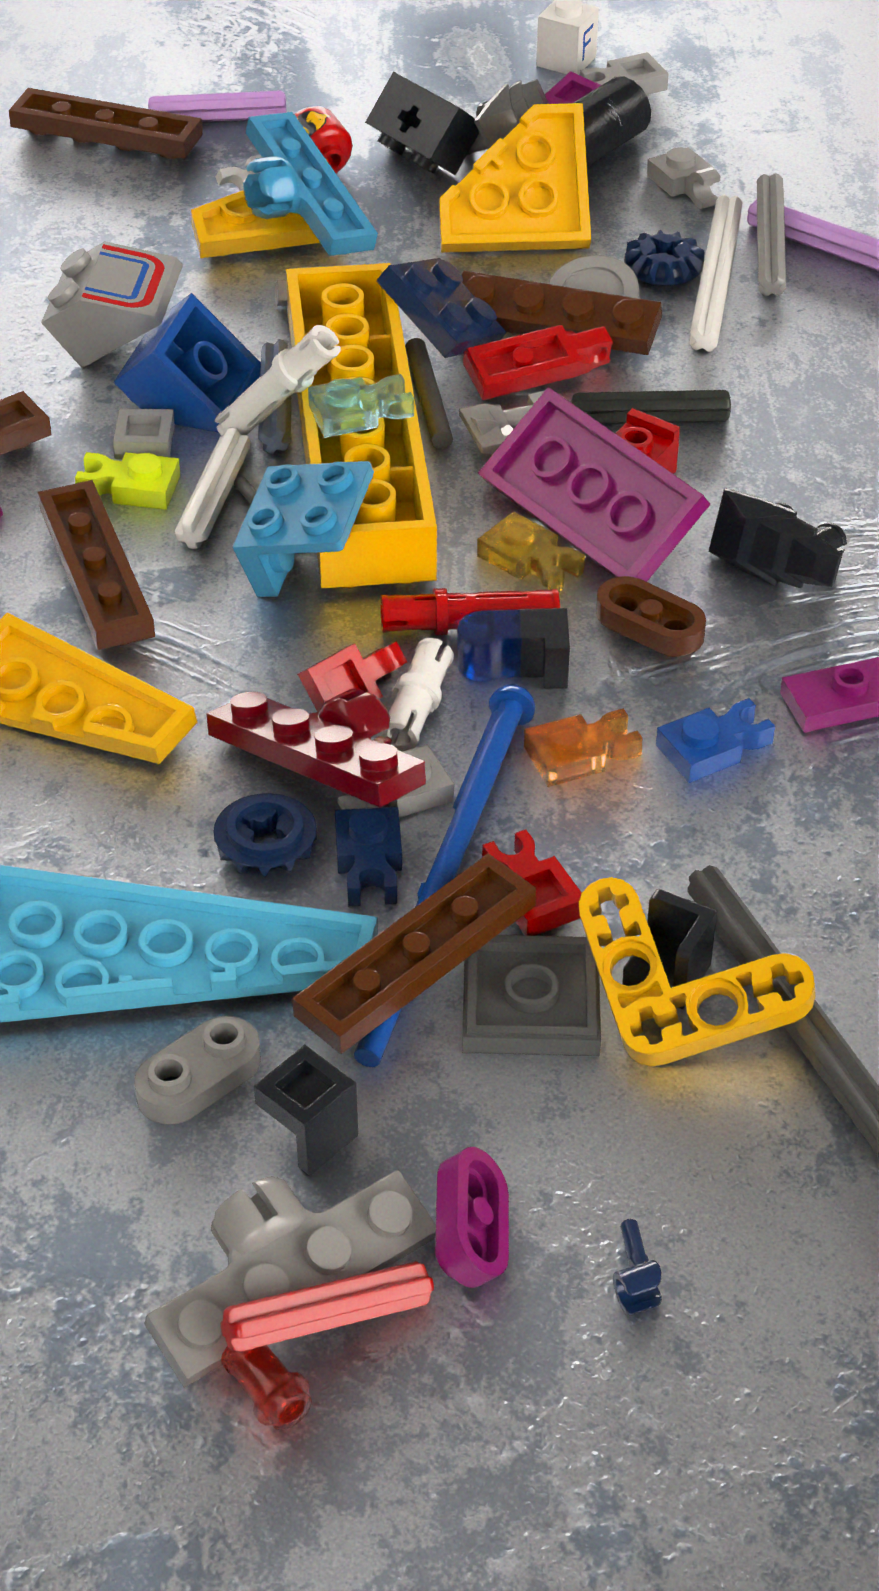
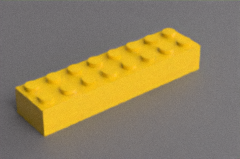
(396, 521)

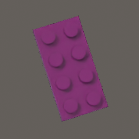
(593, 488)

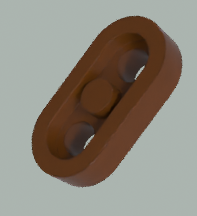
(651, 616)

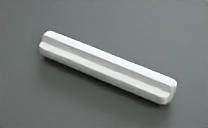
(212, 488)

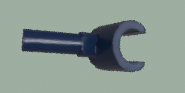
(638, 1284)

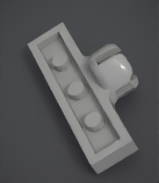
(281, 1249)

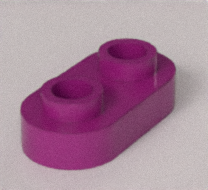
(472, 1218)

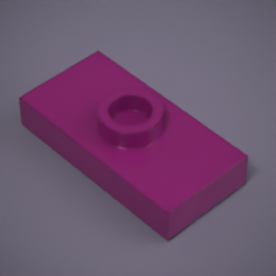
(833, 694)

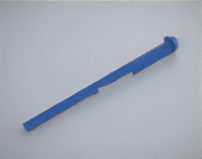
(510, 708)

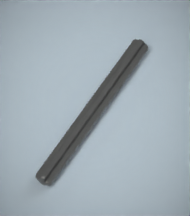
(813, 1033)

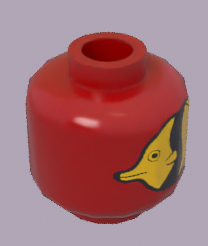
(327, 135)

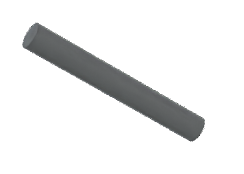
(428, 393)

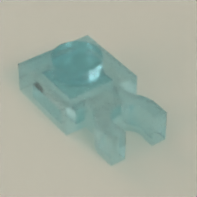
(353, 406)

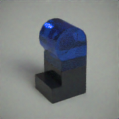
(515, 645)

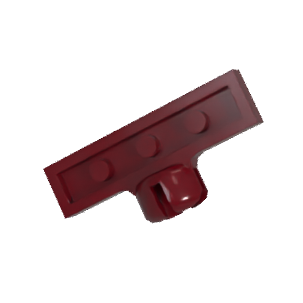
(325, 744)

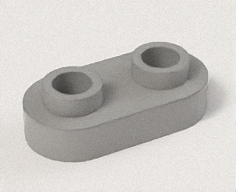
(207, 1067)

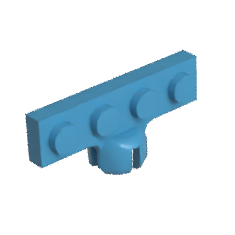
(302, 182)

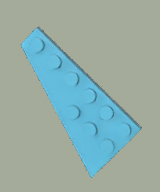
(129, 945)

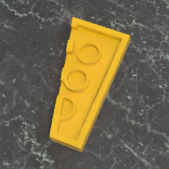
(82, 699)

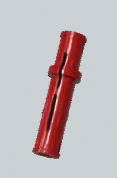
(445, 610)

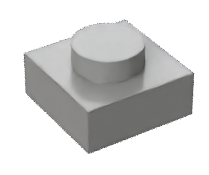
(143, 432)

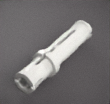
(290, 373)

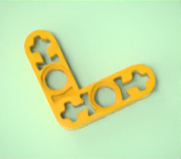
(657, 1000)

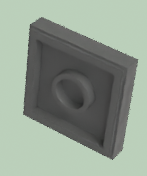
(532, 997)

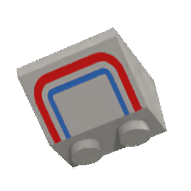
(109, 298)

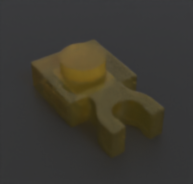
(527, 548)

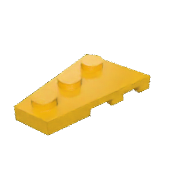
(232, 228)

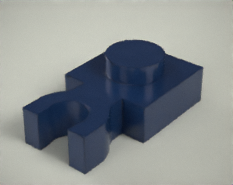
(369, 850)

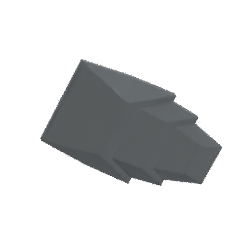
(503, 112)

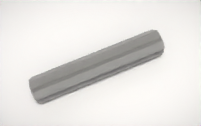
(771, 235)

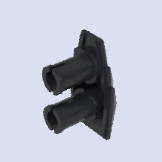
(774, 543)

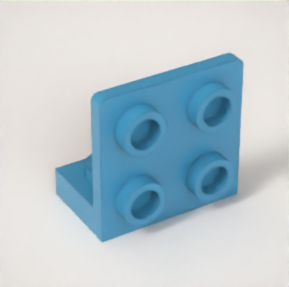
(298, 512)

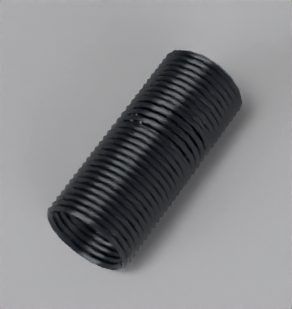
(601, 129)

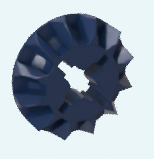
(664, 258)
(258, 816)

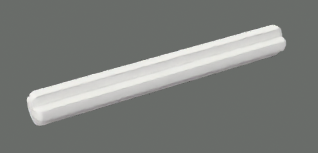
(716, 273)

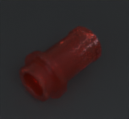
(277, 1393)

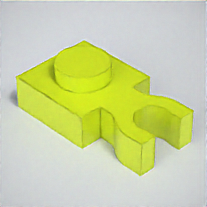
(135, 480)

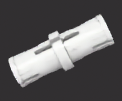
(418, 693)

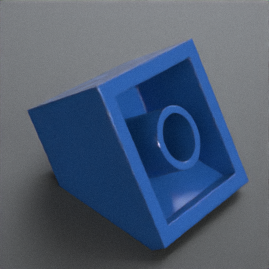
(189, 367)

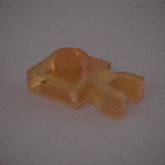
(575, 749)

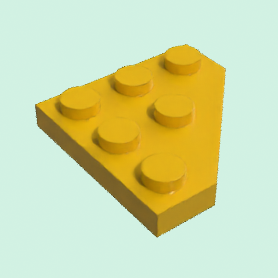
(524, 189)

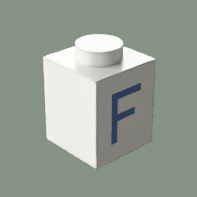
(567, 36)

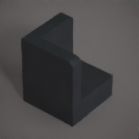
(682, 938)
(312, 1103)

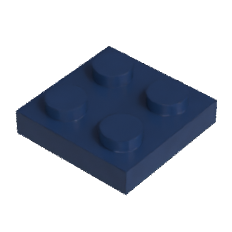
(441, 305)

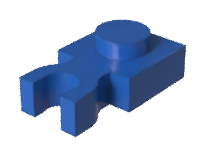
(711, 743)

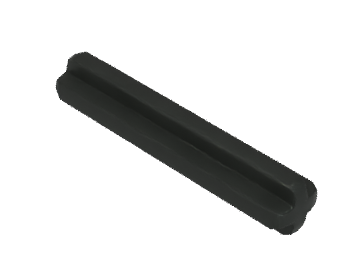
(670, 406)

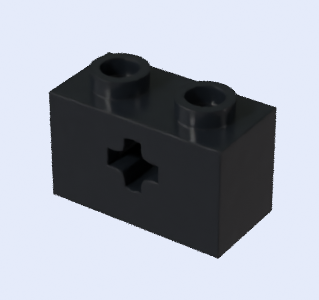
(424, 124)

